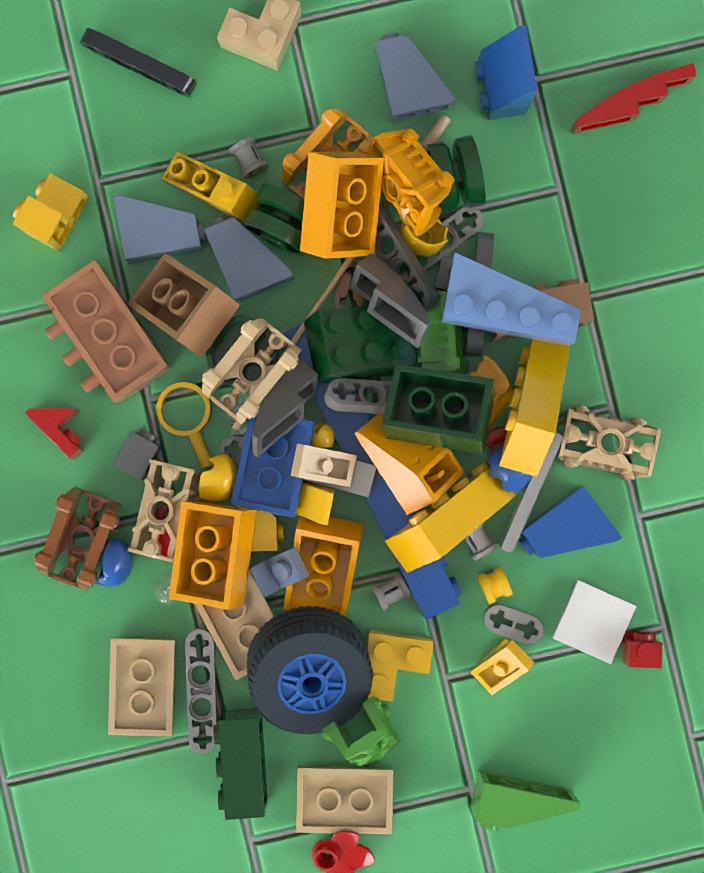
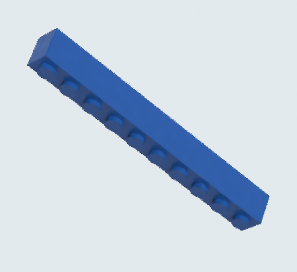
(428, 583)

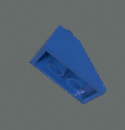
(506, 75)

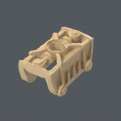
(238, 357)
(600, 458)
(155, 493)

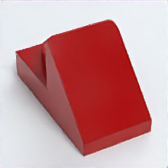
(52, 422)

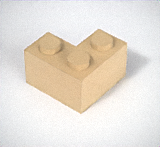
(264, 38)

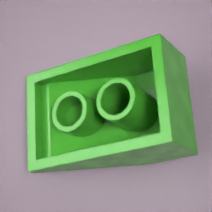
(515, 801)

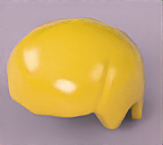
(427, 243)
(219, 482)

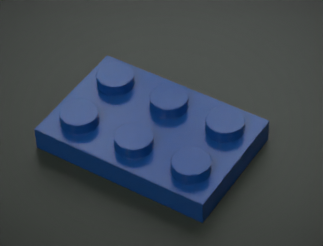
(266, 480)

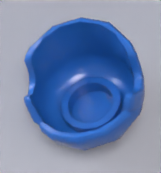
(511, 480)
(116, 563)

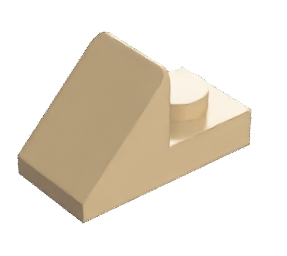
(323, 465)

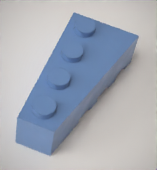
(499, 304)

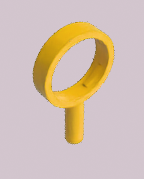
(194, 434)

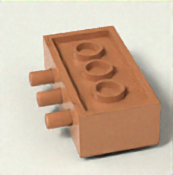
(104, 334)

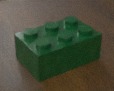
(354, 345)
(439, 408)
(241, 764)

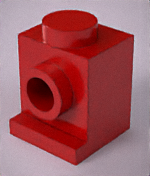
(641, 650)

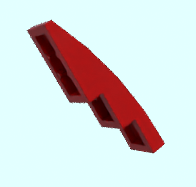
(624, 105)

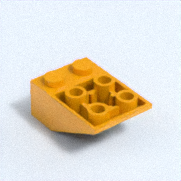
(412, 470)

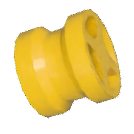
(494, 584)

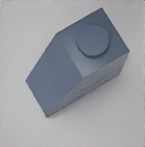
(409, 80)
(153, 230)
(244, 260)

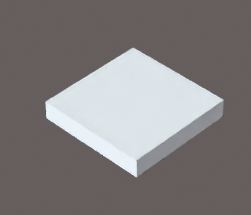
(593, 621)

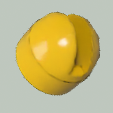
(323, 436)

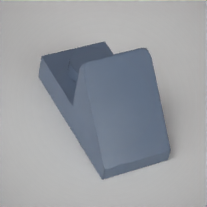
(279, 571)

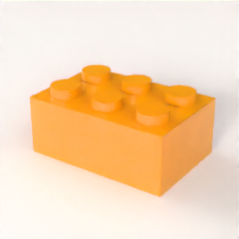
(341, 204)
(212, 554)

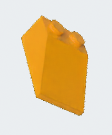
(330, 560)

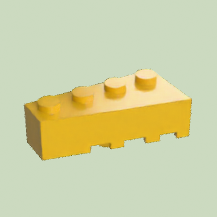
(534, 406)
(449, 519)

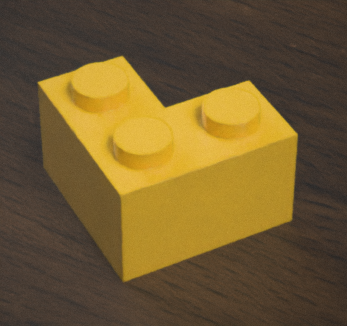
(52, 213)
(396, 652)

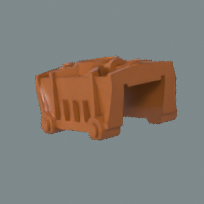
(62, 538)

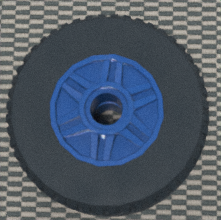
(308, 670)

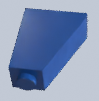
(568, 526)

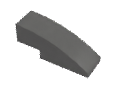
(390, 299)
(284, 406)

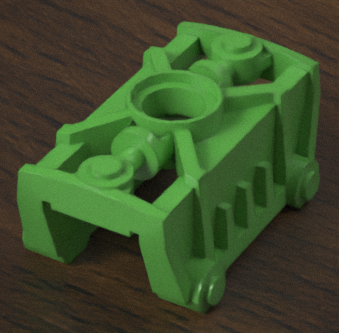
(443, 342)
(372, 745)

